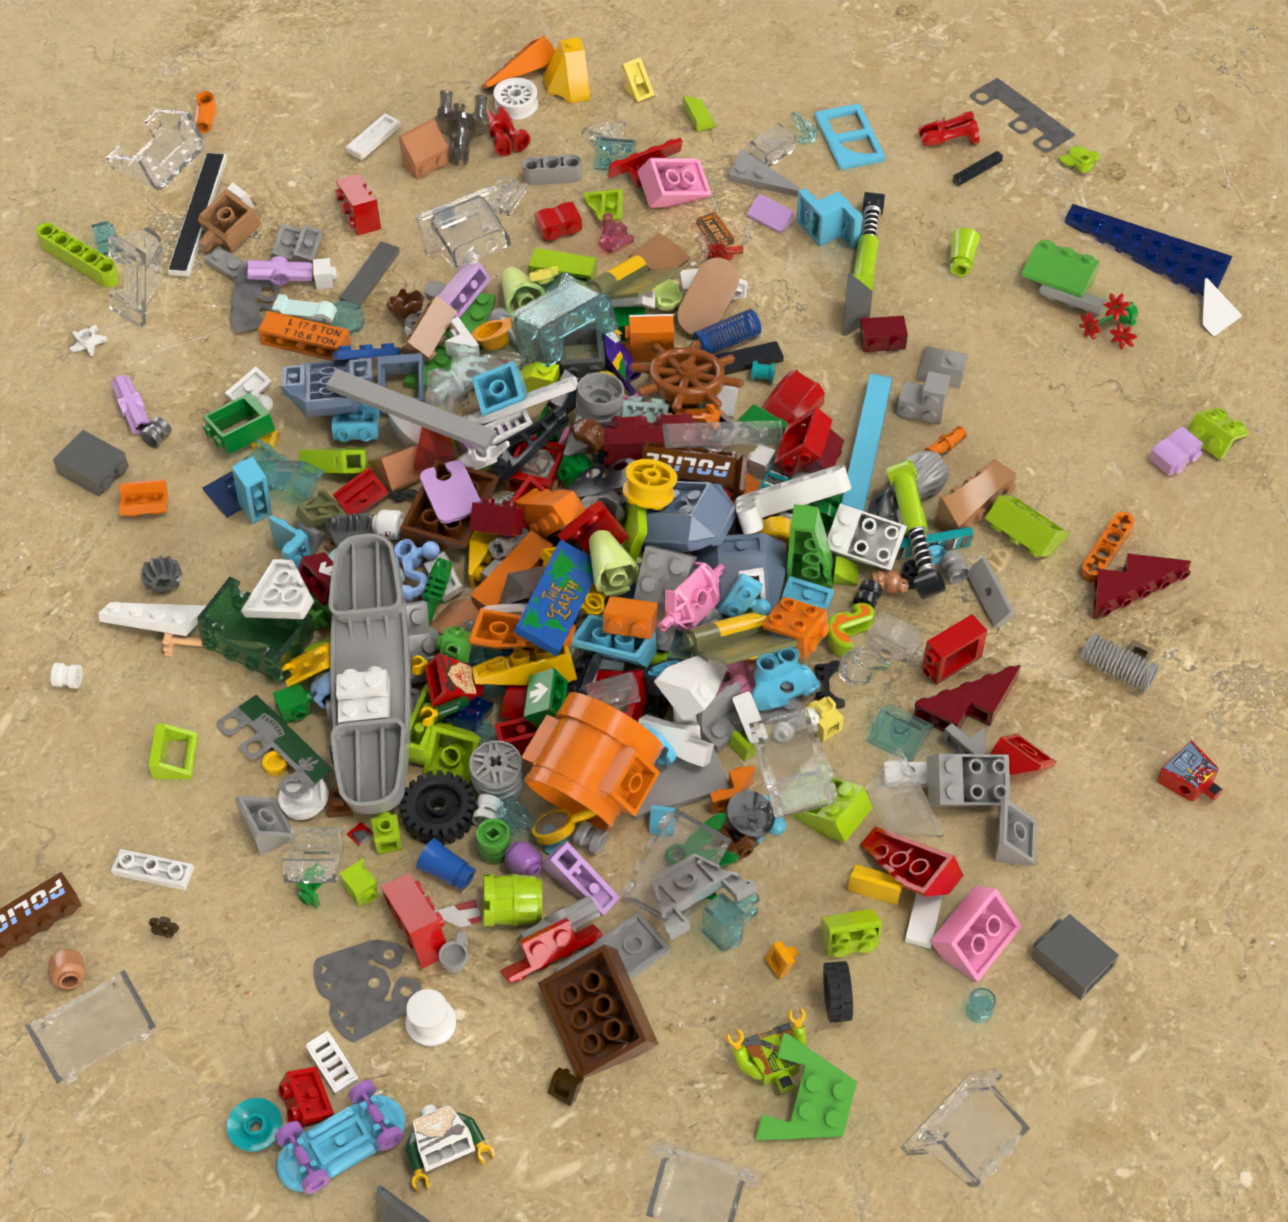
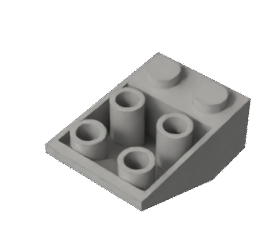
(967, 780)

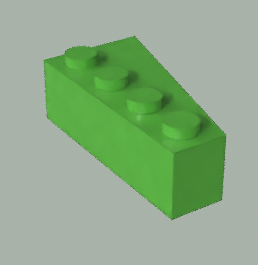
(809, 549)

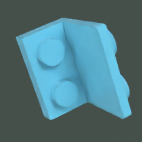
(291, 541)

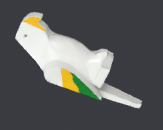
(482, 460)

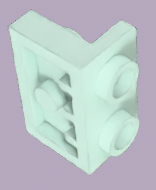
(636, 406)

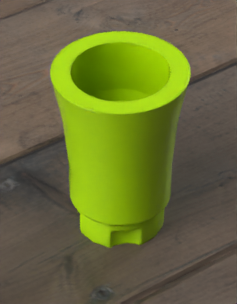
(963, 249)

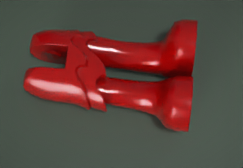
(940, 130)
(503, 144)

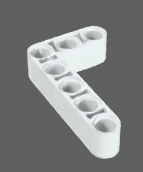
(783, 496)

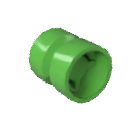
(493, 840)

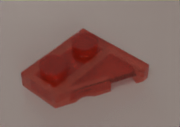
(432, 447)

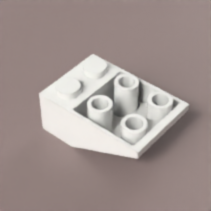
(865, 537)

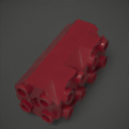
(628, 435)

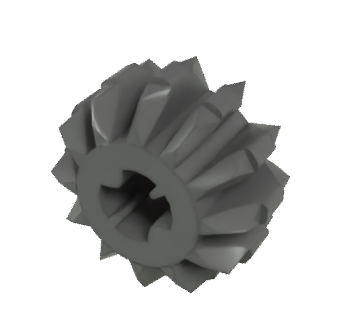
(161, 574)

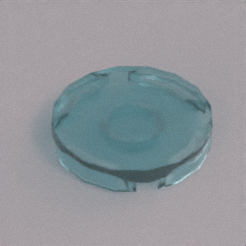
(348, 316)

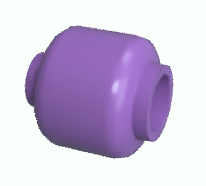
(523, 859)

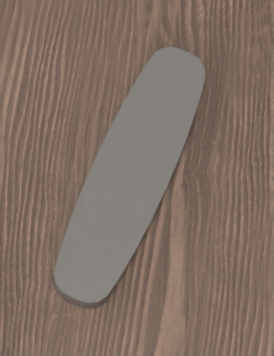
(367, 632)

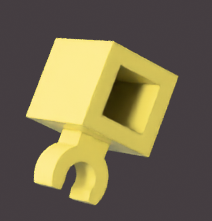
(829, 718)

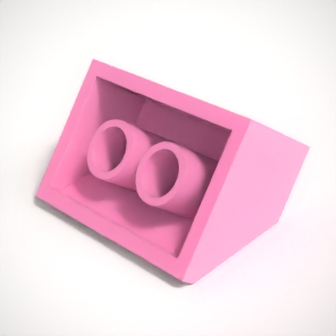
(976, 932)

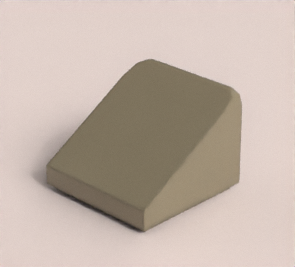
(1141, 650)

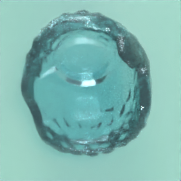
(515, 816)

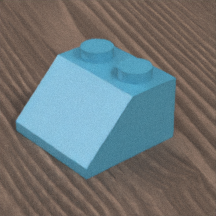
(499, 388)

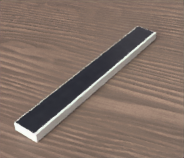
(191, 231)

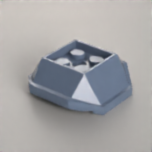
(307, 386)
(693, 520)

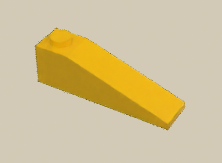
(522, 663)

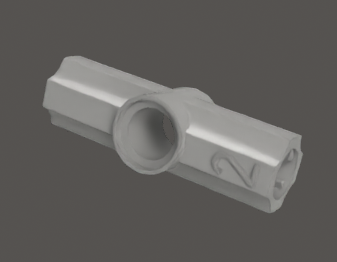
(577, 914)

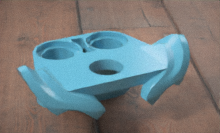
(767, 689)

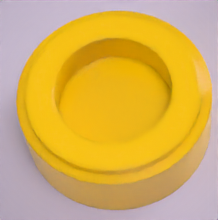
(274, 764)

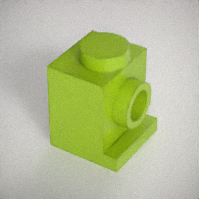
(386, 833)

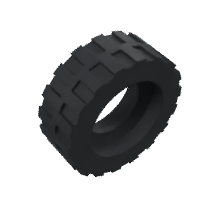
(838, 991)

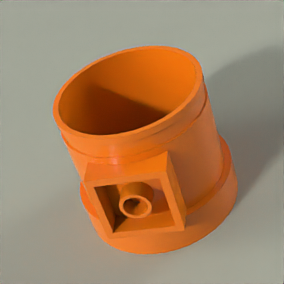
(592, 760)

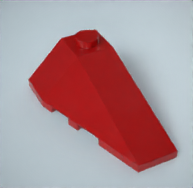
(913, 863)

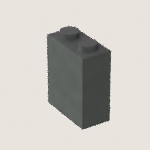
(91, 463)
(1074, 956)

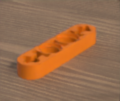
(1107, 546)

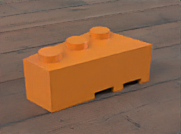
(549, 510)

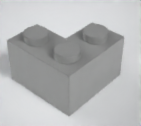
(925, 401)

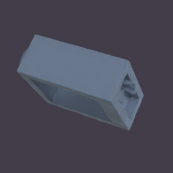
(403, 364)

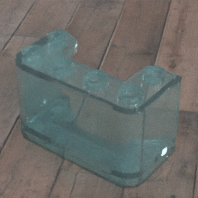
(555, 315)

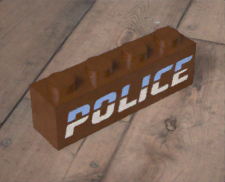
(695, 462)
(36, 911)

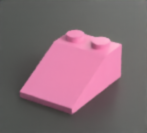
(673, 181)

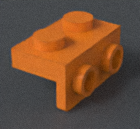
(143, 498)

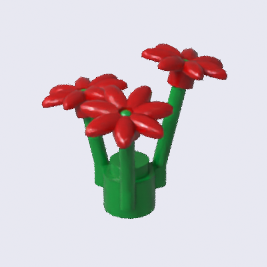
(1119, 311)

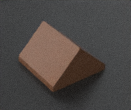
(397, 468)
(455, 614)

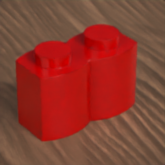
(558, 221)

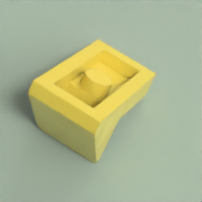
(637, 79)

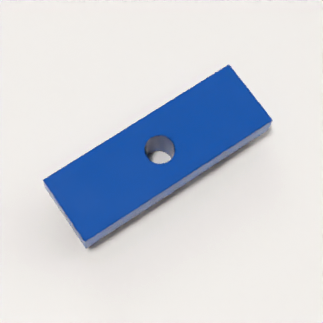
(365, 351)

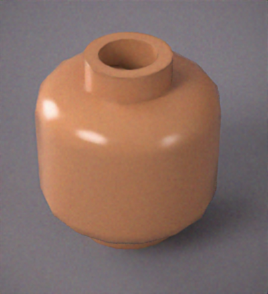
(67, 969)

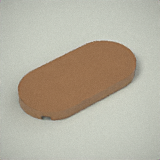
(708, 295)

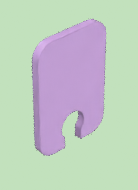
(452, 497)

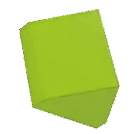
(741, 746)

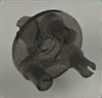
(461, 126)

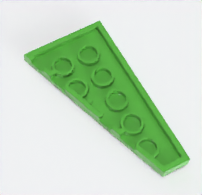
(473, 317)

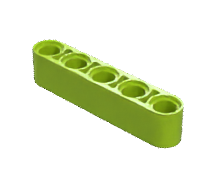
(77, 254)

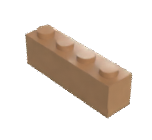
(975, 497)

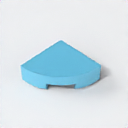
(936, 552)

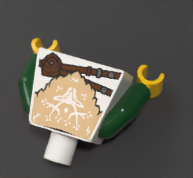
(440, 1138)

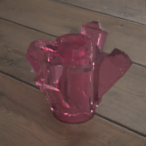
(613, 234)

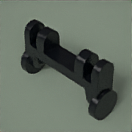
(825, 672)

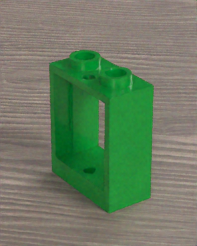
(232, 413)

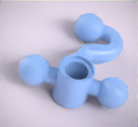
(411, 558)

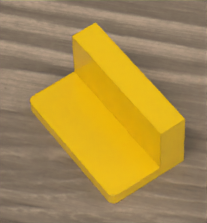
(874, 884)

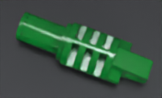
(436, 585)

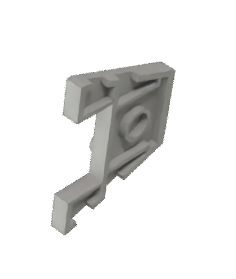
(690, 882)

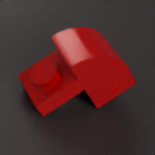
(514, 702)

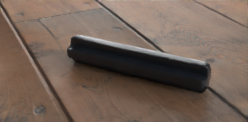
(977, 168)

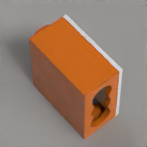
(645, 332)

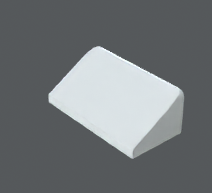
(747, 711)

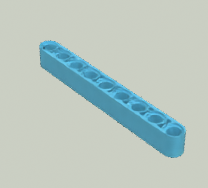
(867, 441)

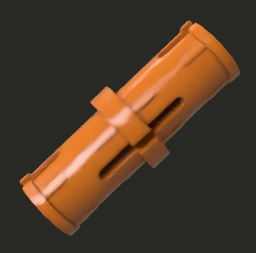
(947, 441)

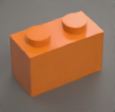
(630, 617)

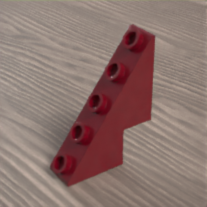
(1138, 580)
(974, 699)

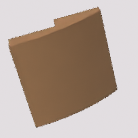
(661, 253)

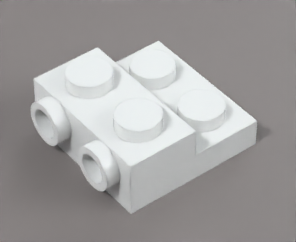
(363, 695)

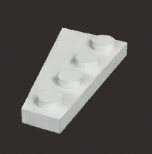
(155, 617)

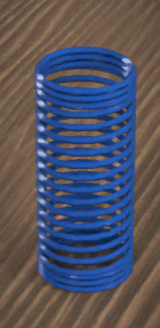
(704, 339)

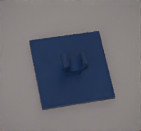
(224, 494)

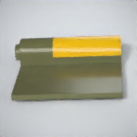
(631, 278)
(734, 639)

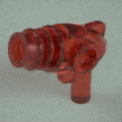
(719, 250)

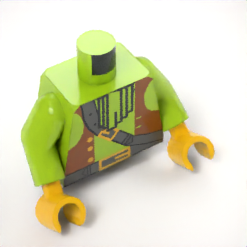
(758, 1053)

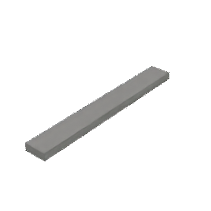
(411, 410)

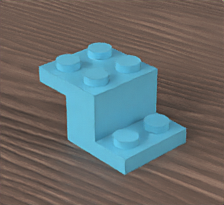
(828, 218)

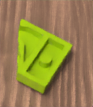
(606, 201)

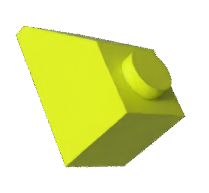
(539, 376)

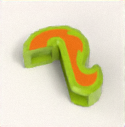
(847, 624)

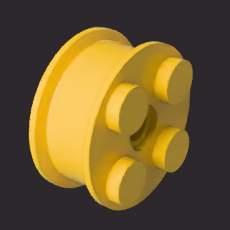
(649, 484)

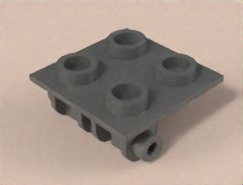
(347, 525)

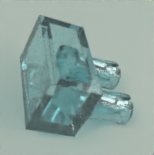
(726, 919)

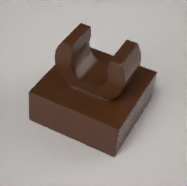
(336, 805)

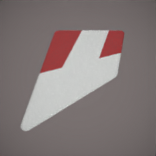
(462, 914)

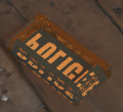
(714, 229)

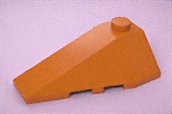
(531, 57)
(496, 629)

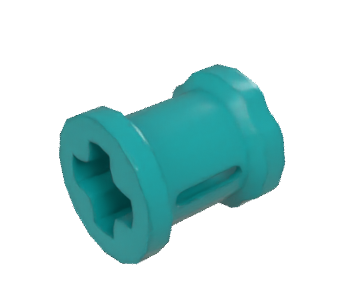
(763, 371)

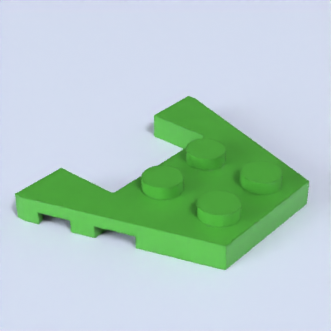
(821, 1099)

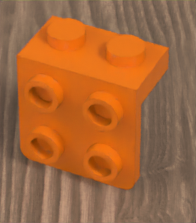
(800, 622)

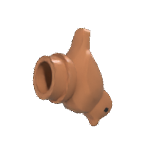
(891, 581)

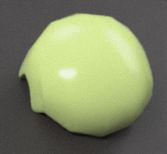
(668, 295)

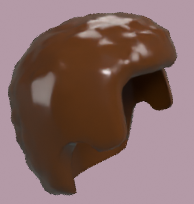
(405, 304)
(590, 433)

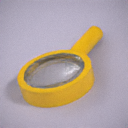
(558, 825)

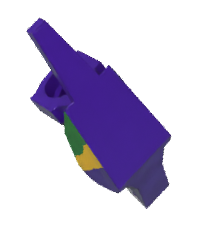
(619, 360)

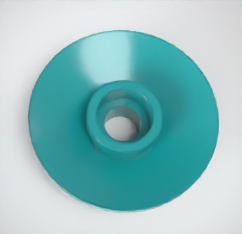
(251, 1113)

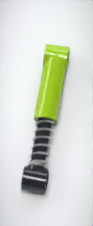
(868, 242)
(903, 479)

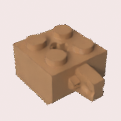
(227, 222)

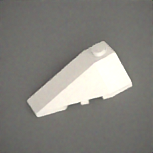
(691, 684)

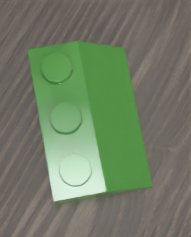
(1061, 268)

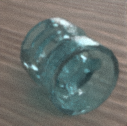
(981, 999)

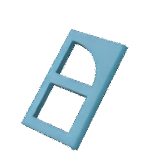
(844, 157)

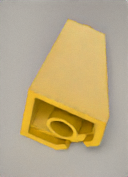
(568, 72)

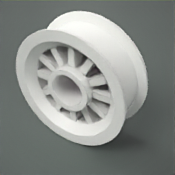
(516, 97)

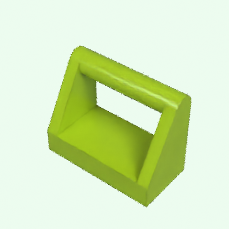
(157, 764)

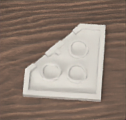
(279, 593)

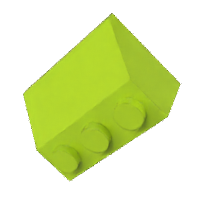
(1026, 526)

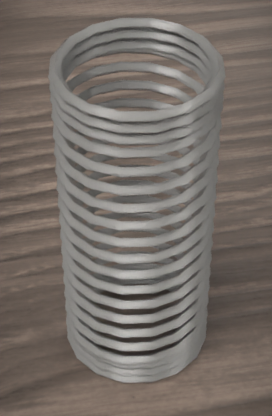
(1095, 644)

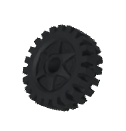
(435, 791)

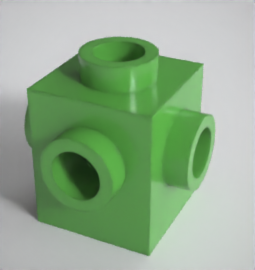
(456, 643)

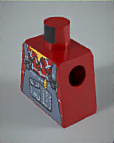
(1190, 774)

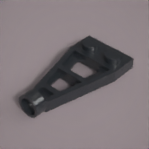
(507, 464)

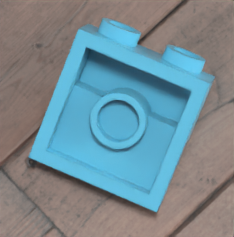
(358, 425)

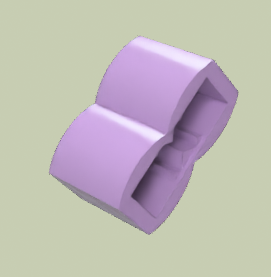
(1176, 451)

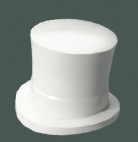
(430, 1018)

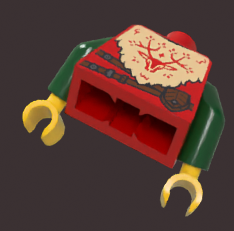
(449, 684)

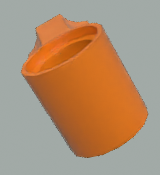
(205, 111)

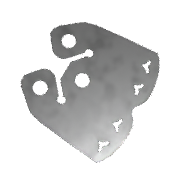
(363, 1006)

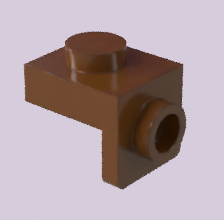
(742, 847)

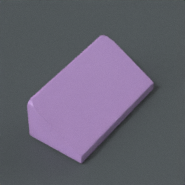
(770, 213)

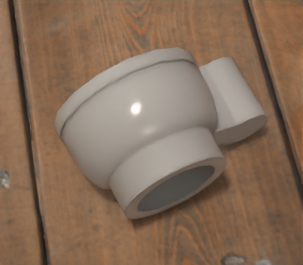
(454, 954)

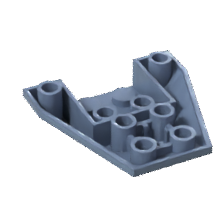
(748, 553)

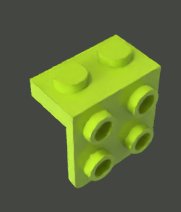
(1216, 430)

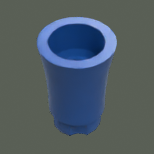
(445, 865)

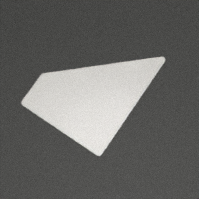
(1217, 310)

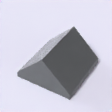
(857, 304)

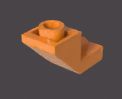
(739, 780)

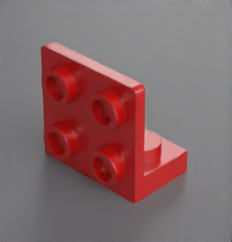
(593, 519)

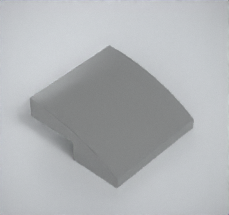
(297, 244)

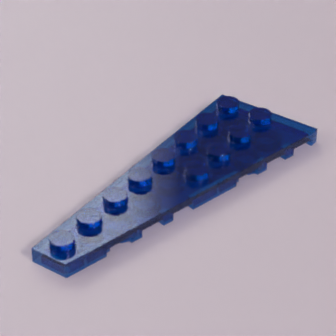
(1154, 250)

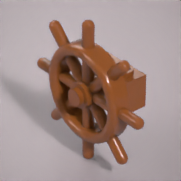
(684, 384)

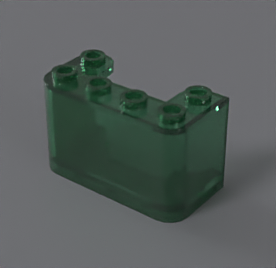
(254, 642)

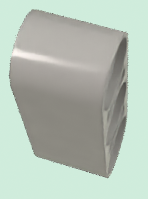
(552, 169)

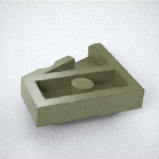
(318, 509)

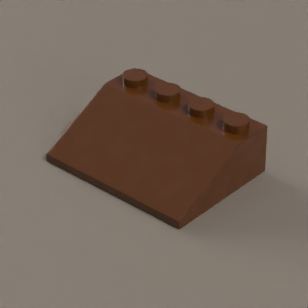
(421, 521)
(597, 1012)

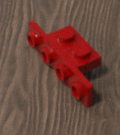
(637, 160)
(549, 945)

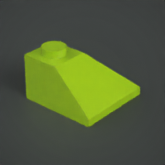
(450, 750)

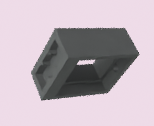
(584, 335)

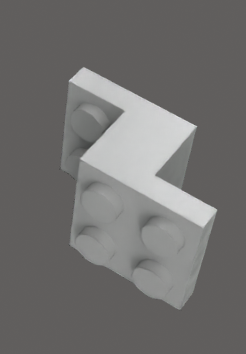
(421, 636)

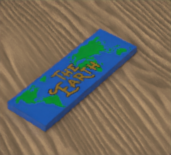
(556, 598)

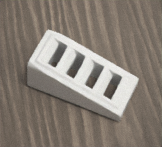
(507, 421)
(323, 1047)

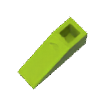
(336, 459)

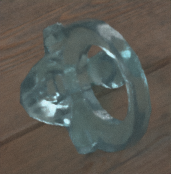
(805, 128)

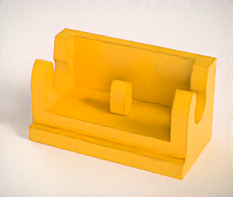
(308, 664)

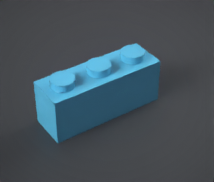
(252, 490)

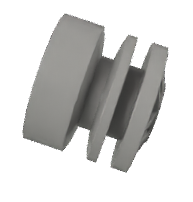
(599, 397)
(497, 770)

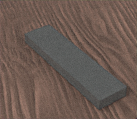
(370, 273)

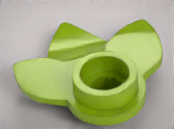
(1080, 158)

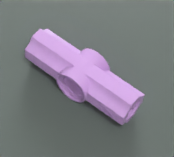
(279, 270)
(130, 404)

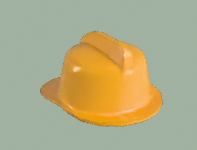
(493, 334)

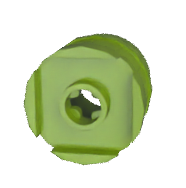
(511, 899)

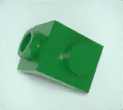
(572, 467)
(307, 893)

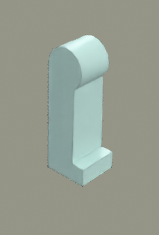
(312, 311)

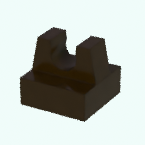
(565, 1086)

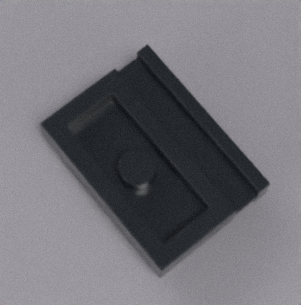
(586, 670)

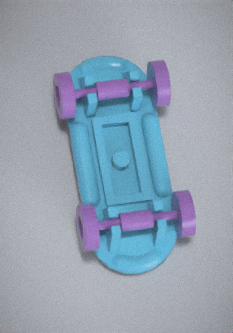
(340, 1141)

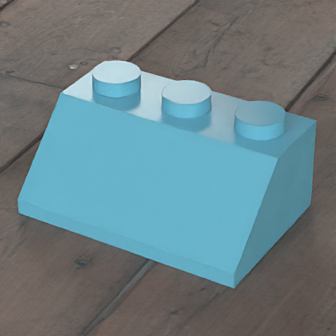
(623, 648)

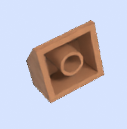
(423, 149)

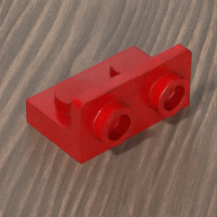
(305, 1096)

